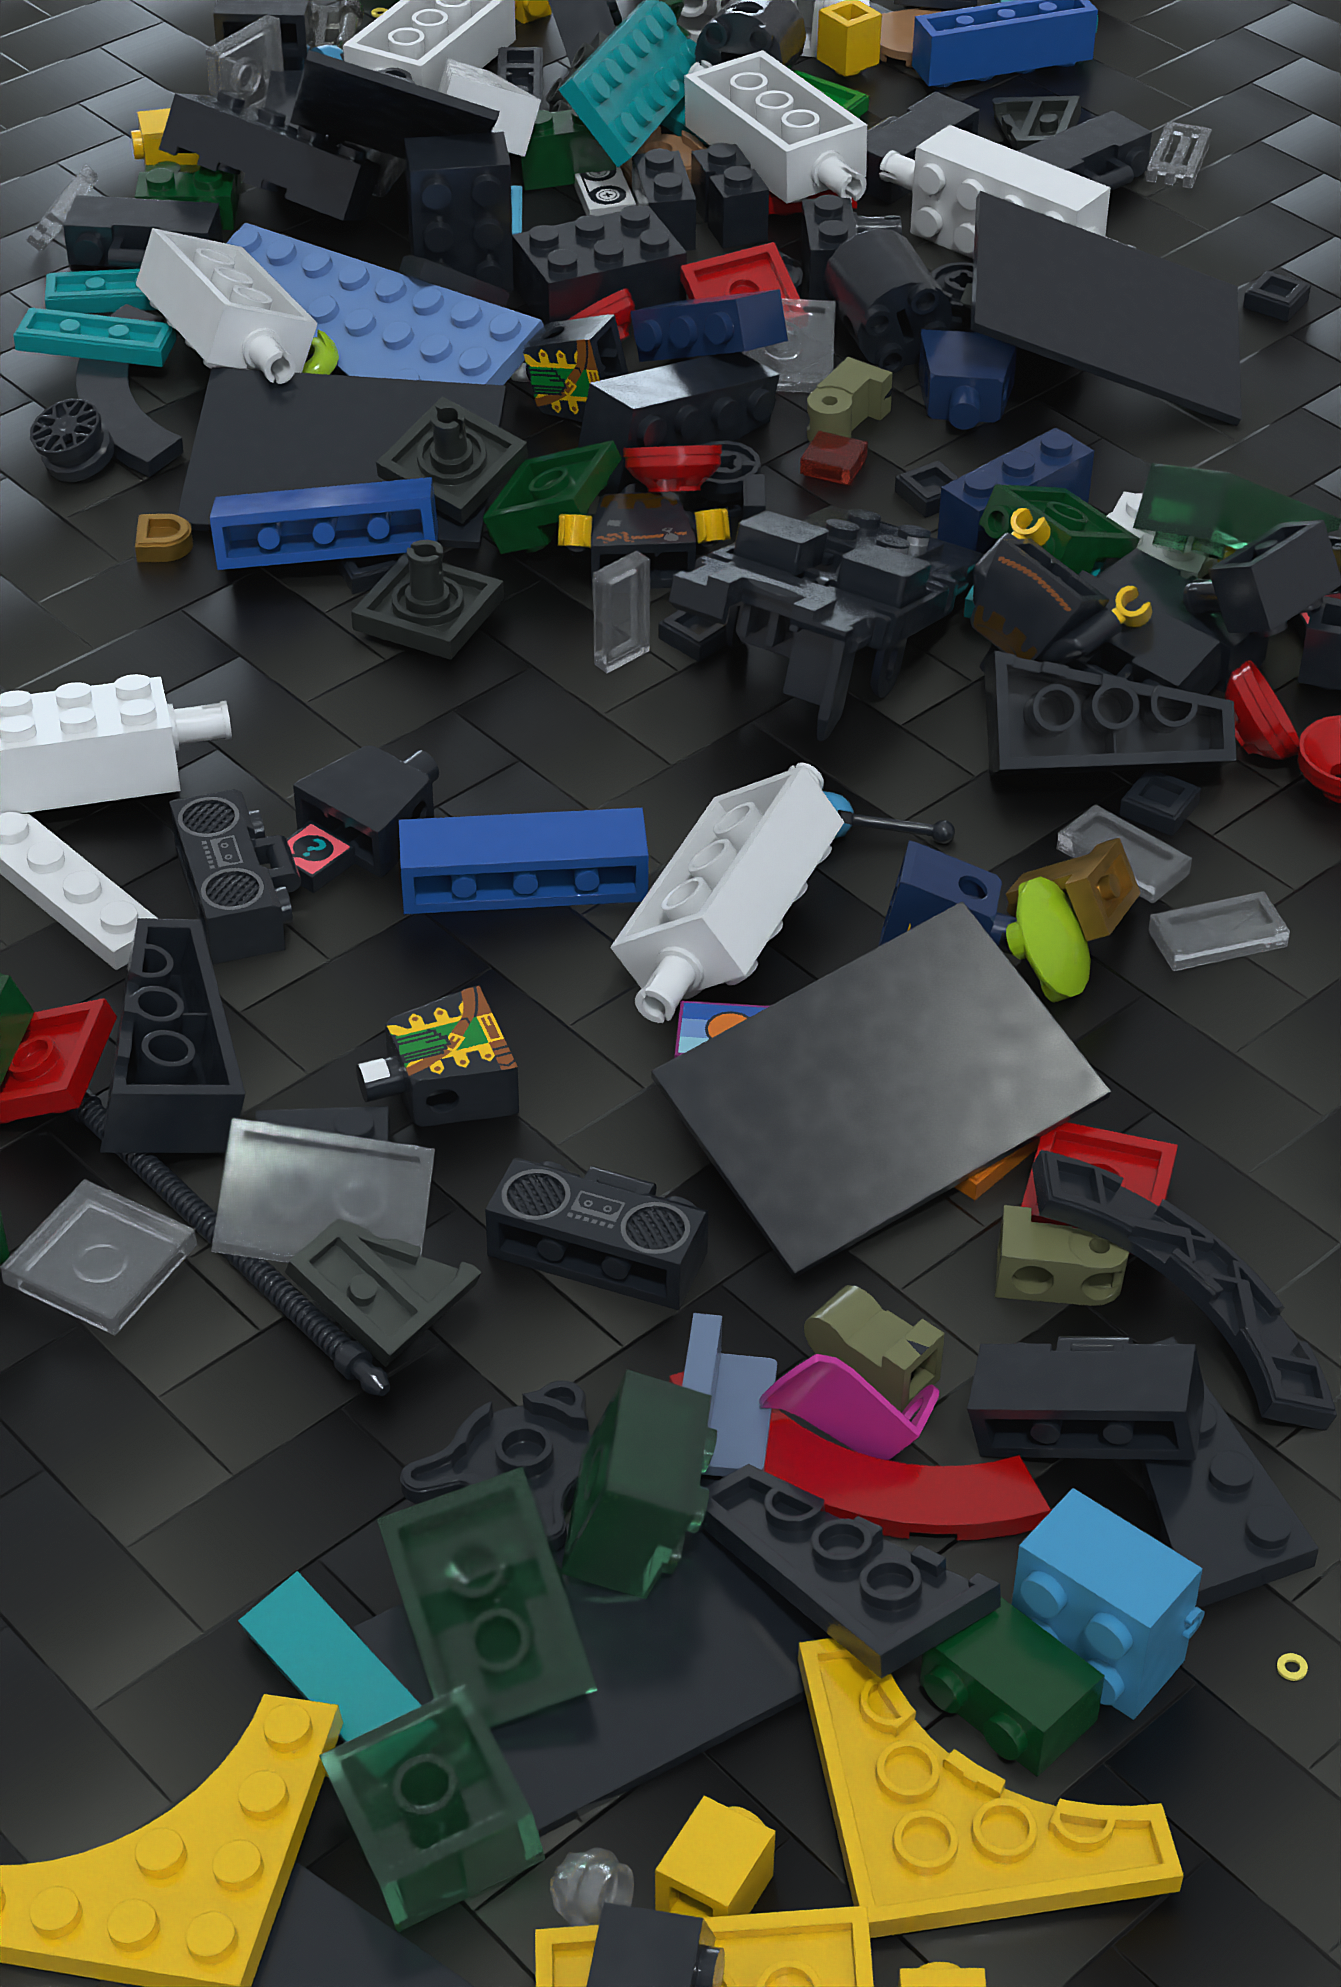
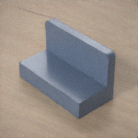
(735, 1390)

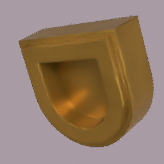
(162, 538)

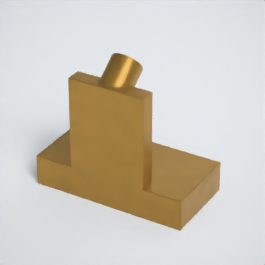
(1097, 885)

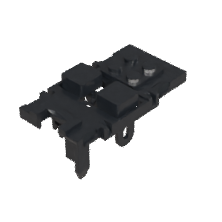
(825, 593)

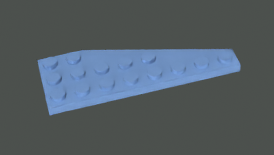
(392, 321)

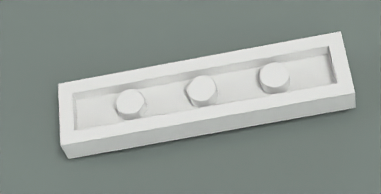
(69, 888)

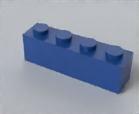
(1002, 39)
(322, 523)
(523, 860)

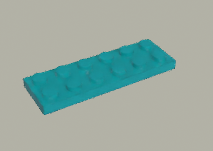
(632, 79)

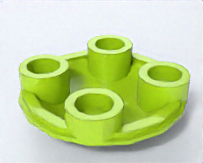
(1050, 939)

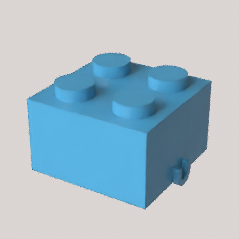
(1109, 1597)

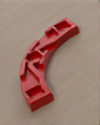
(904, 1497)

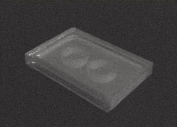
(295, 1182)

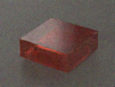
(833, 458)

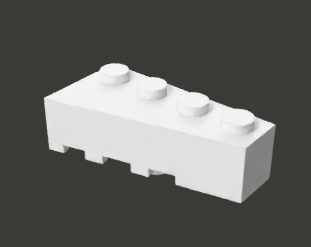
(482, 87)

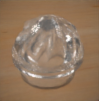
(587, 1882)

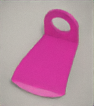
(848, 1407)

